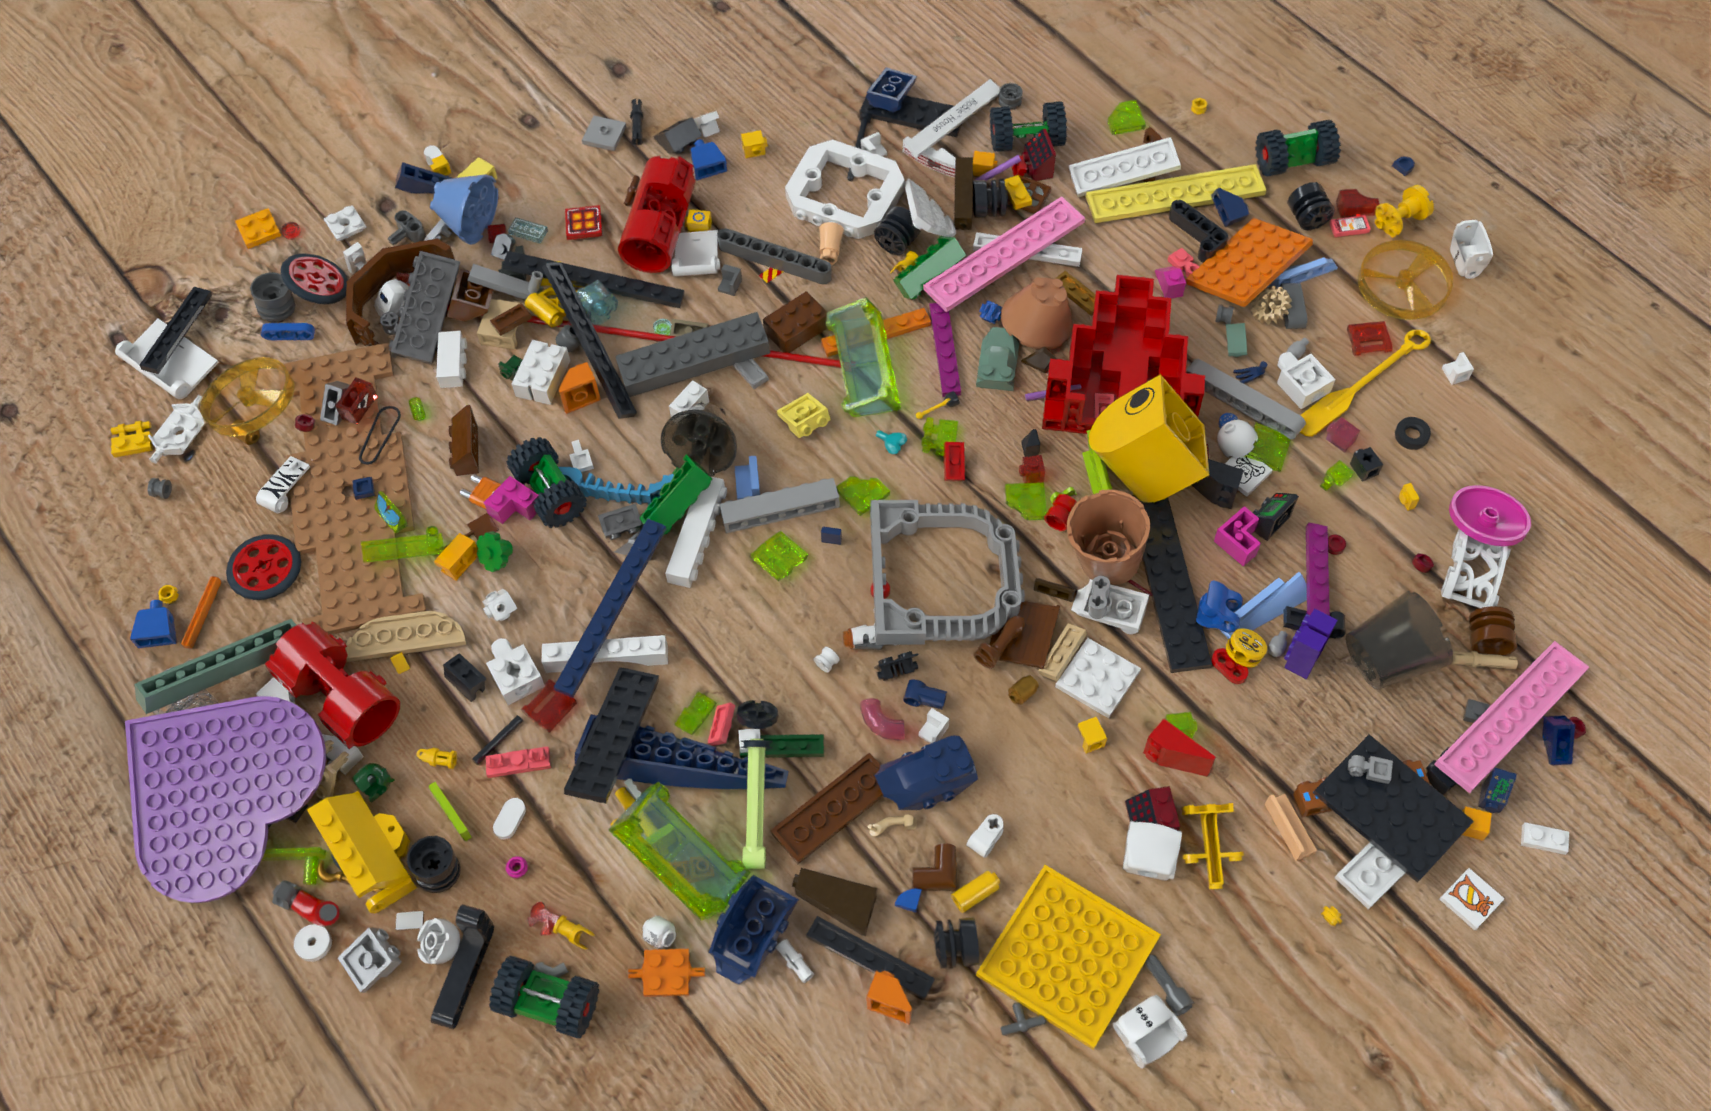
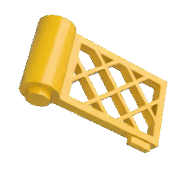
(546, 308)

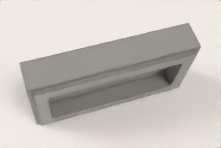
(751, 373)

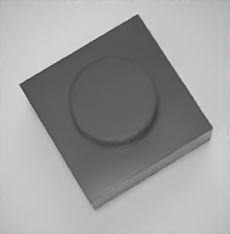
(1474, 710)

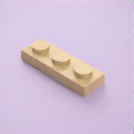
(1063, 652)

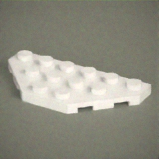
(927, 213)

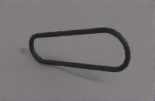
(386, 439)

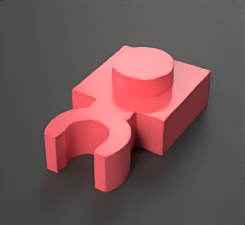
(1182, 260)

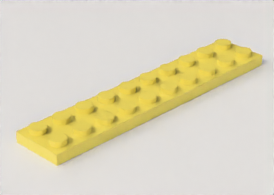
(1159, 194)

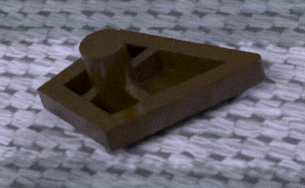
(1039, 360)

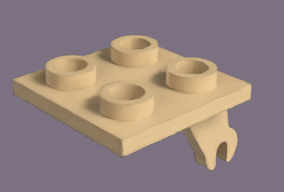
(328, 780)

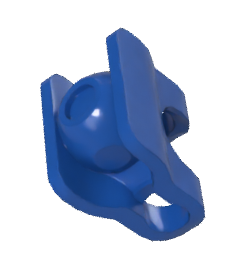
(1216, 608)

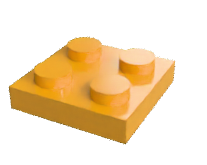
(258, 228)

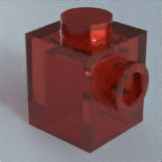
(1032, 469)

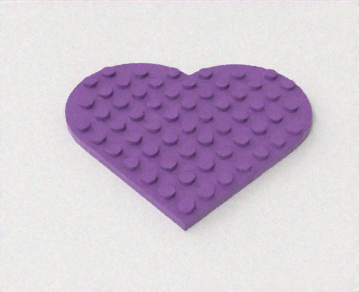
(212, 785)

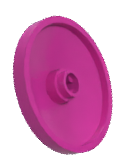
(1489, 515)

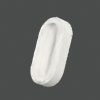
(509, 818)

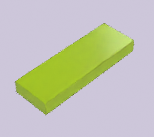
(450, 812)

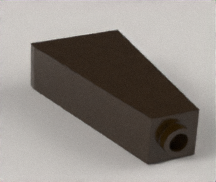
(963, 193)
(839, 898)

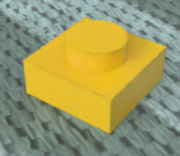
(1408, 496)

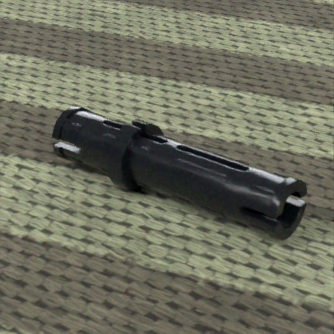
(636, 116)

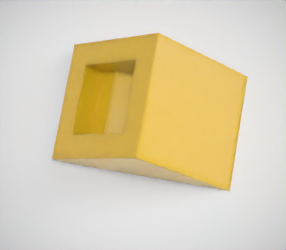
(400, 663)

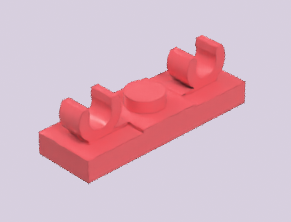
(518, 762)

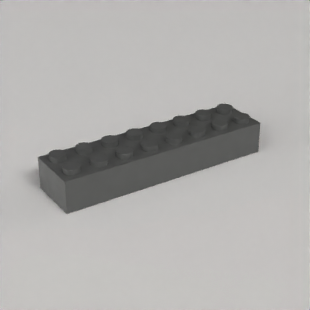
(693, 354)

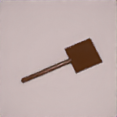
(480, 526)

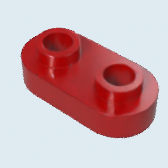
(1229, 667)

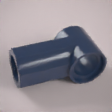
(919, 694)

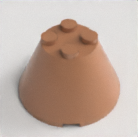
(1039, 314)

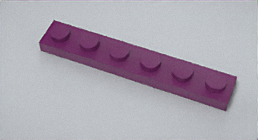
(944, 350)
(1317, 568)

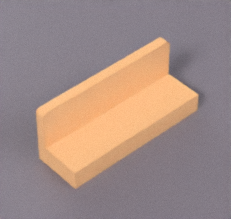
(1290, 826)

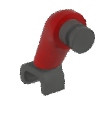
(306, 905)

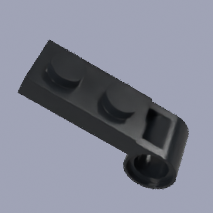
(1293, 618)

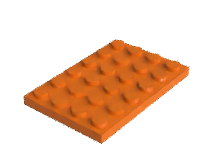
(1249, 262)

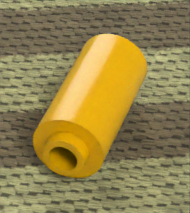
(975, 891)

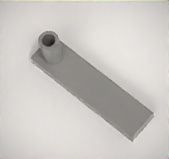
(506, 283)

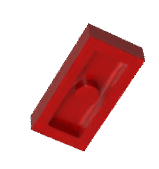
(954, 461)

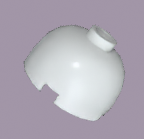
(1236, 438)
(438, 941)

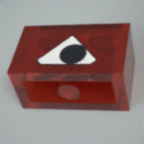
(356, 400)

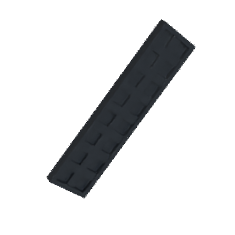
(611, 735)

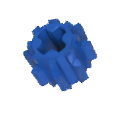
(990, 312)

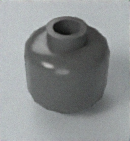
(567, 338)

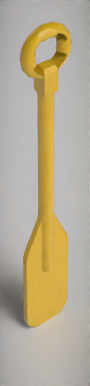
(1338, 402)

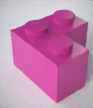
(511, 497)
(1236, 536)

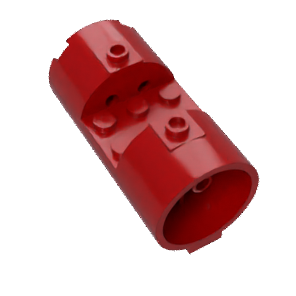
(657, 214)
(313, 662)

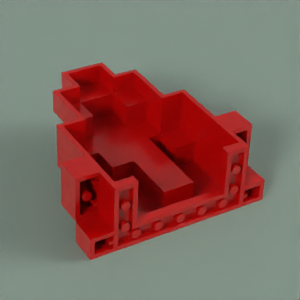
(1118, 354)

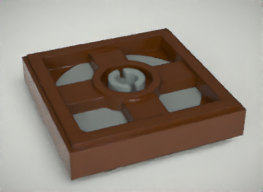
(1038, 192)

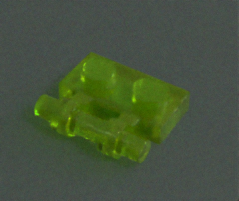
(946, 432)

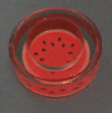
(290, 230)

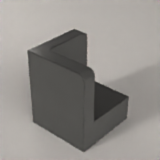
(731, 280)

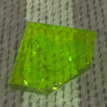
(1126, 118)
(860, 492)
(1027, 499)

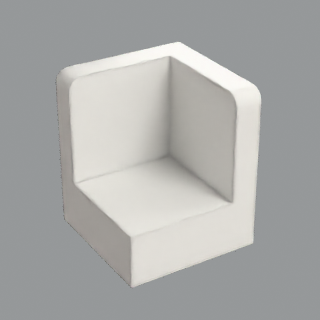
(873, 144)
(1458, 370)
(934, 727)

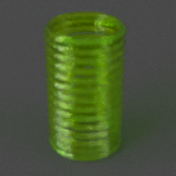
(417, 408)

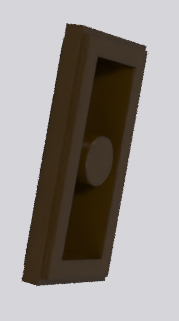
(1054, 589)

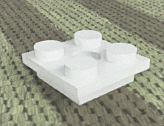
(346, 216)

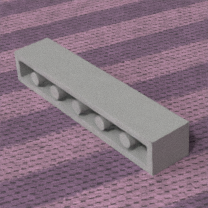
(779, 505)

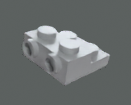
(370, 958)

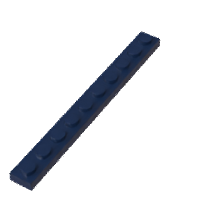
(609, 608)

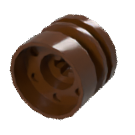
(1492, 631)

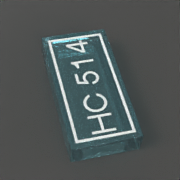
(528, 230)

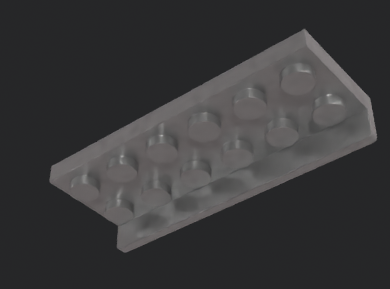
(424, 307)

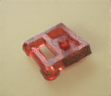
(1369, 333)
(553, 710)

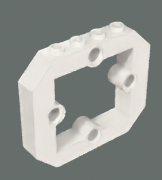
(808, 178)

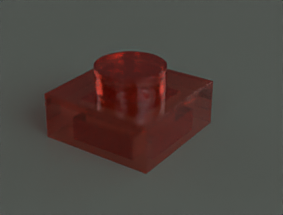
(494, 230)

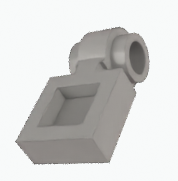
(1376, 768)

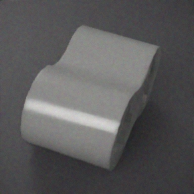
(1099, 597)

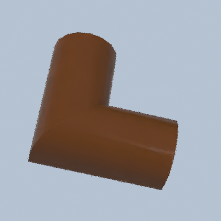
(943, 874)

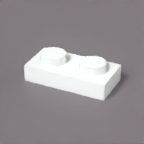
(1545, 838)

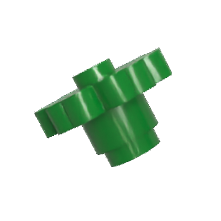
(493, 551)

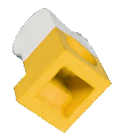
(437, 161)

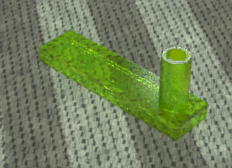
(403, 546)
(310, 855)

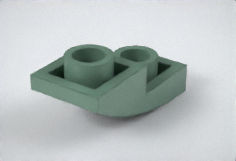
(1236, 339)

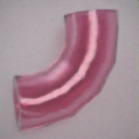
(879, 723)

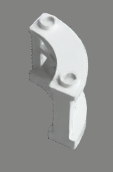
(1456, 582)

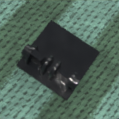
(904, 658)

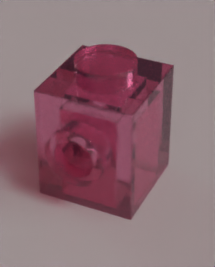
(1342, 434)

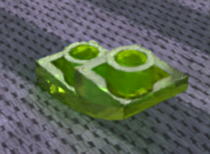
(695, 714)

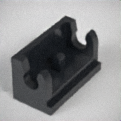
(464, 676)

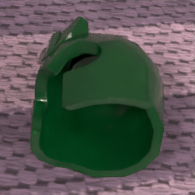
(372, 780)

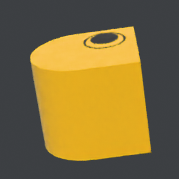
(1151, 441)

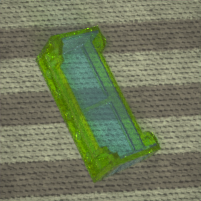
(864, 359)
(678, 853)

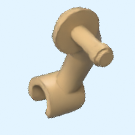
(909, 823)

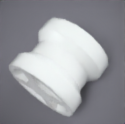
(826, 659)

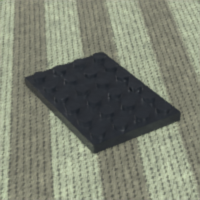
(1400, 818)

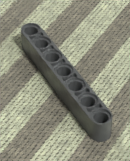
(774, 256)

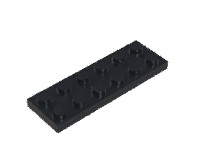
(914, 113)

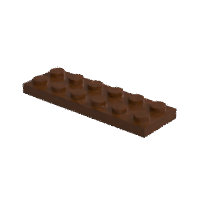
(830, 810)

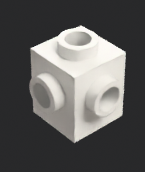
(498, 605)

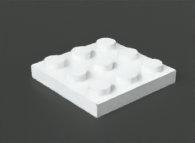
(1098, 678)

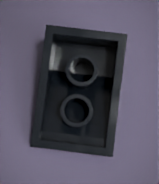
(1221, 484)

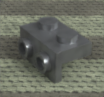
(620, 521)

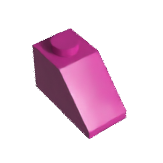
(1171, 281)

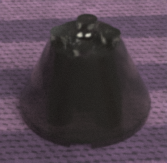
(703, 436)

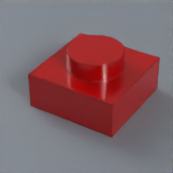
(1020, 168)

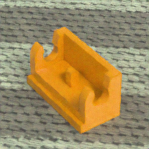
(457, 556)

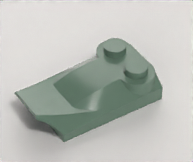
(998, 360)

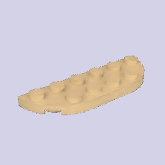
(404, 634)

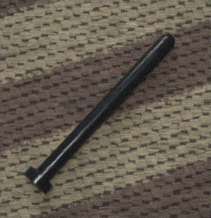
(865, 119)

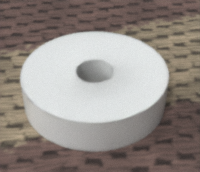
(319, 949)

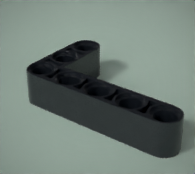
(465, 966)

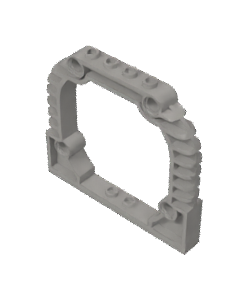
(895, 623)

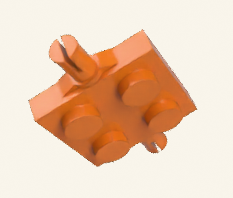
(666, 972)

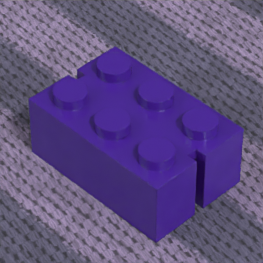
(1309, 643)

